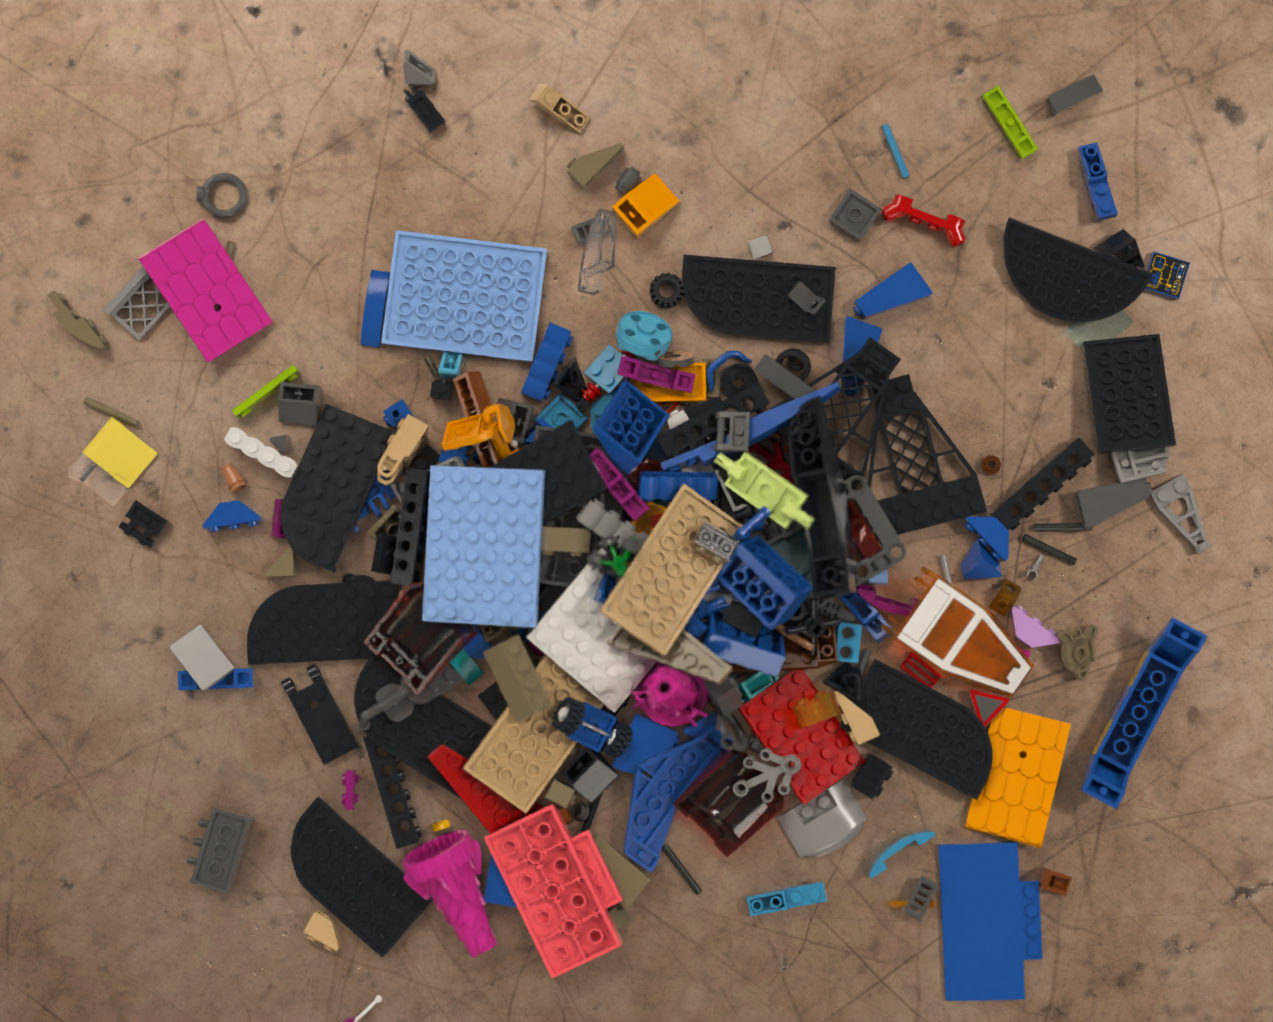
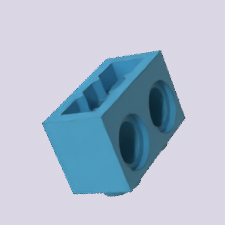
(852, 643)

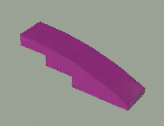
(619, 487)

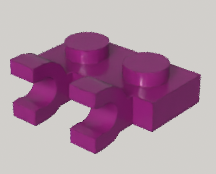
(350, 797)

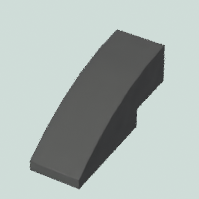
(1073, 95)

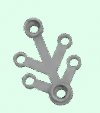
(770, 774)

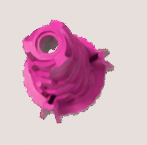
(678, 706)
(448, 873)

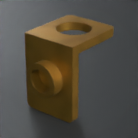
(1005, 598)

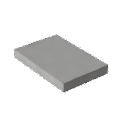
(201, 658)

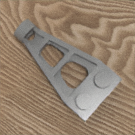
(1168, 493)

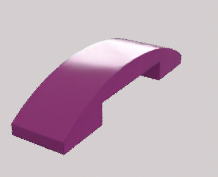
(656, 375)
(869, 594)

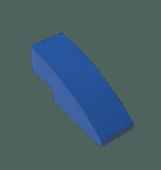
(866, 615)

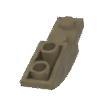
(81, 327)

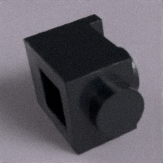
(441, 390)

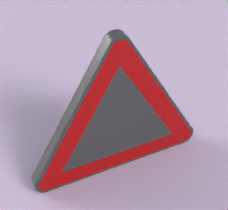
(987, 705)

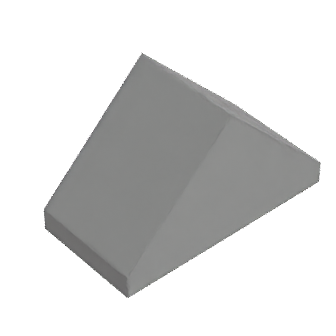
(416, 70)

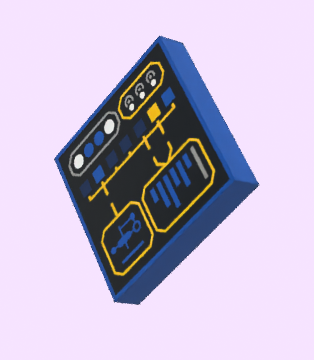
(1168, 275)

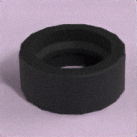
(800, 355)

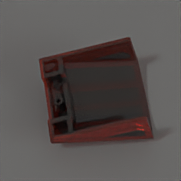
(416, 646)
(719, 810)

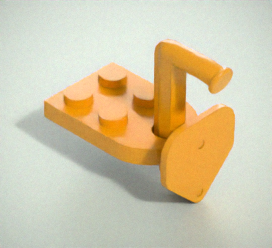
(480, 428)

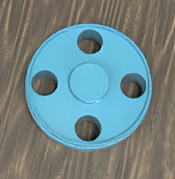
(643, 334)

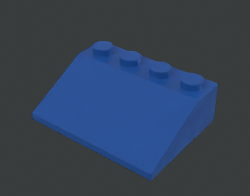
(629, 426)
(761, 653)

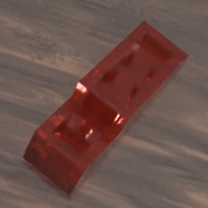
(861, 531)

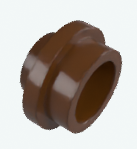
(987, 469)

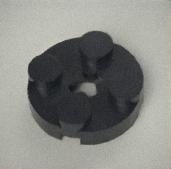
(732, 373)

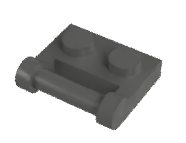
(738, 433)

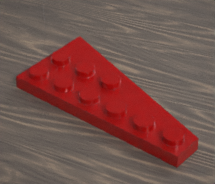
(486, 804)

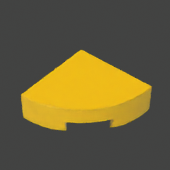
(441, 825)

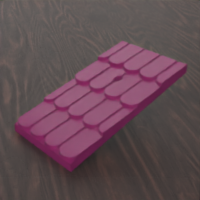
(194, 277)

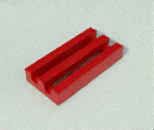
(907, 660)

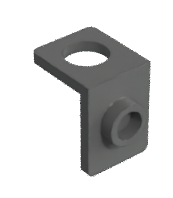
(805, 298)

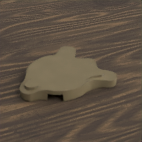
(1078, 650)

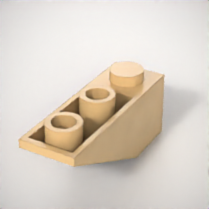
(559, 107)
(861, 723)

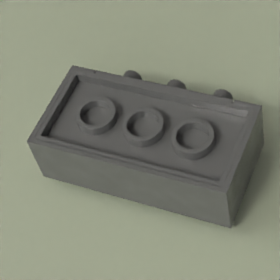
(220, 849)

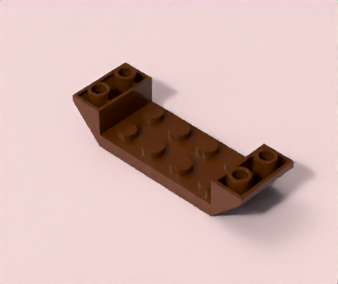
(799, 657)

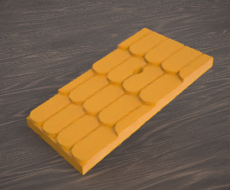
(1020, 790)

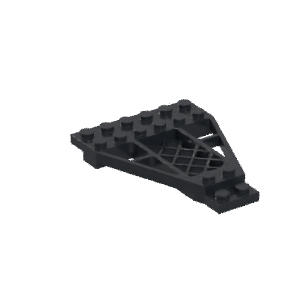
(872, 365)
(931, 504)

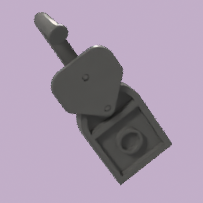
(398, 700)

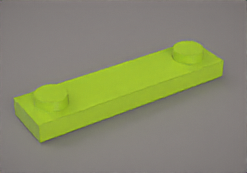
(1009, 122)
(245, 407)

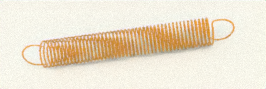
(902, 903)

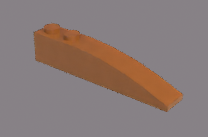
(474, 400)

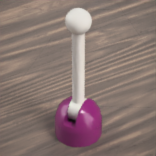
(378, 999)

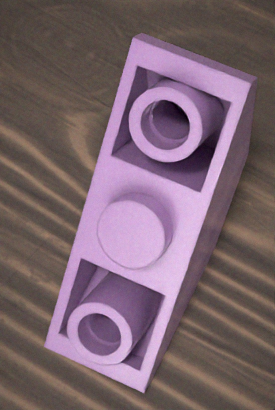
(1030, 630)

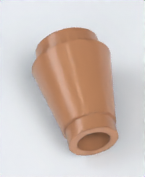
(233, 478)

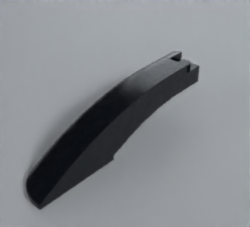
(819, 476)

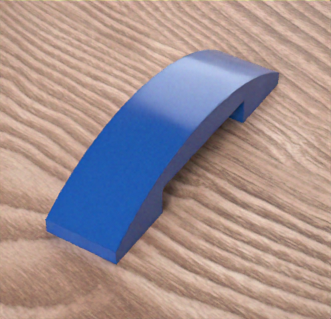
(374, 308)
(237, 679)

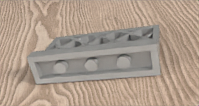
(126, 293)

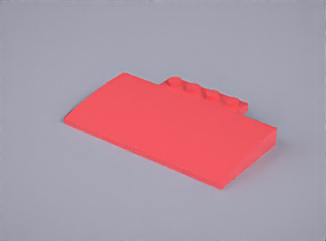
(558, 888)

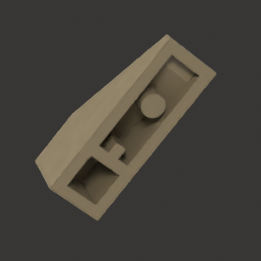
(589, 166)

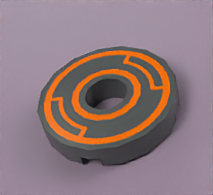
(673, 358)

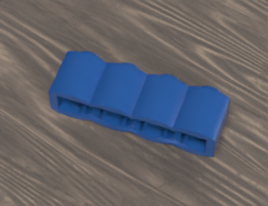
(546, 362)
(666, 484)

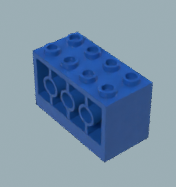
(764, 582)

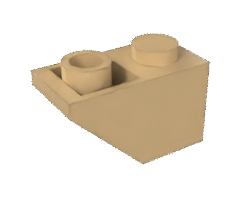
(323, 928)

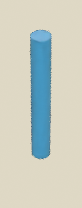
(895, 151)

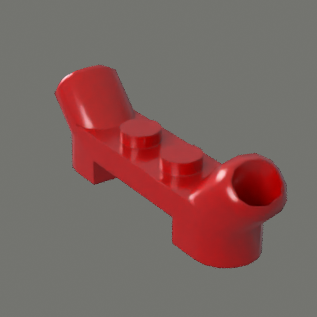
(902, 207)

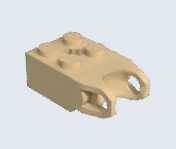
(402, 448)

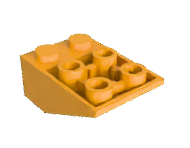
(645, 205)

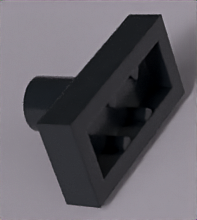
(425, 459)

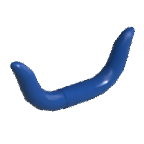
(719, 361)

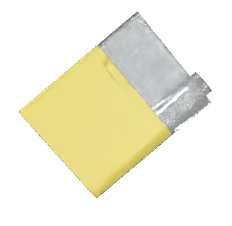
(112, 461)

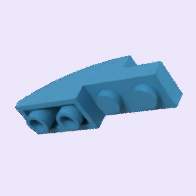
(786, 898)

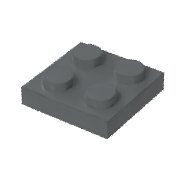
(855, 214)

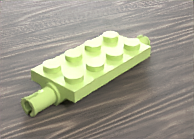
(765, 488)

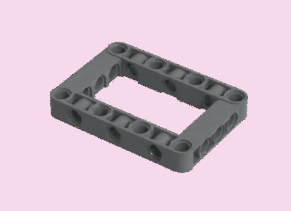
(876, 520)

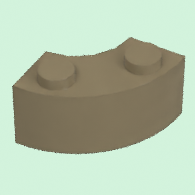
(566, 540)

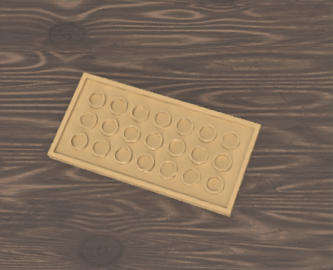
(667, 573)
(525, 755)

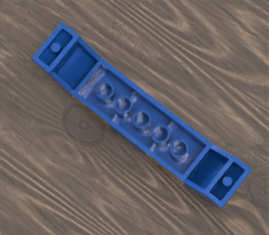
(1139, 711)

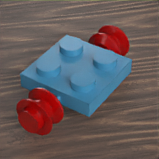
(604, 373)

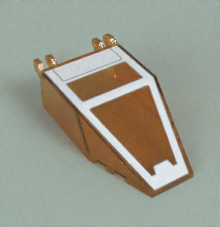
(962, 638)

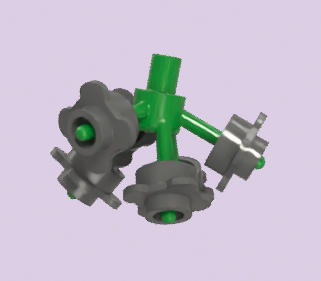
(618, 563)

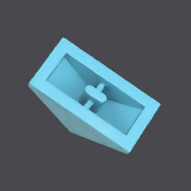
(450, 365)

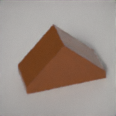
(1054, 881)

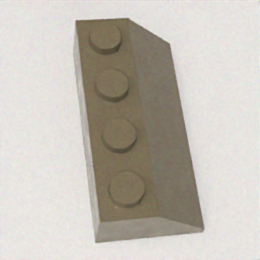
(517, 678)

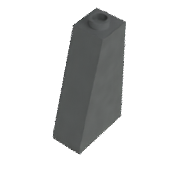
(1107, 501)

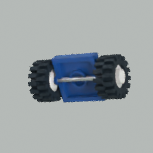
(592, 727)

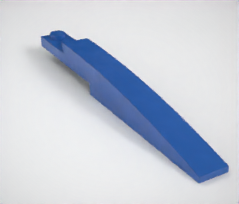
(760, 428)

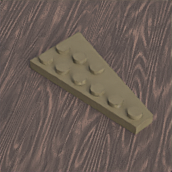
(684, 655)

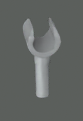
(1035, 567)

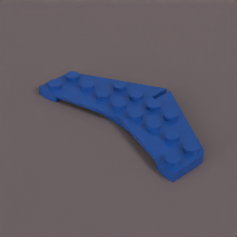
(653, 797)

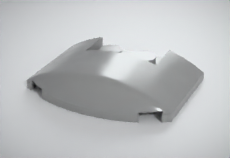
(1140, 463)
(824, 821)

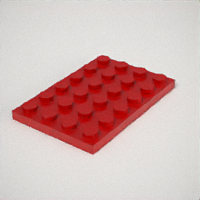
(822, 747)

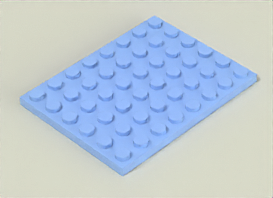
(464, 296)
(483, 546)

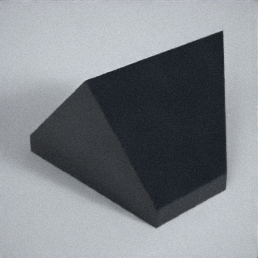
(571, 381)
(847, 682)

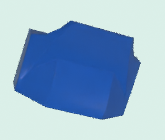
(704, 726)

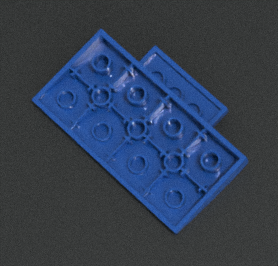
(986, 921)

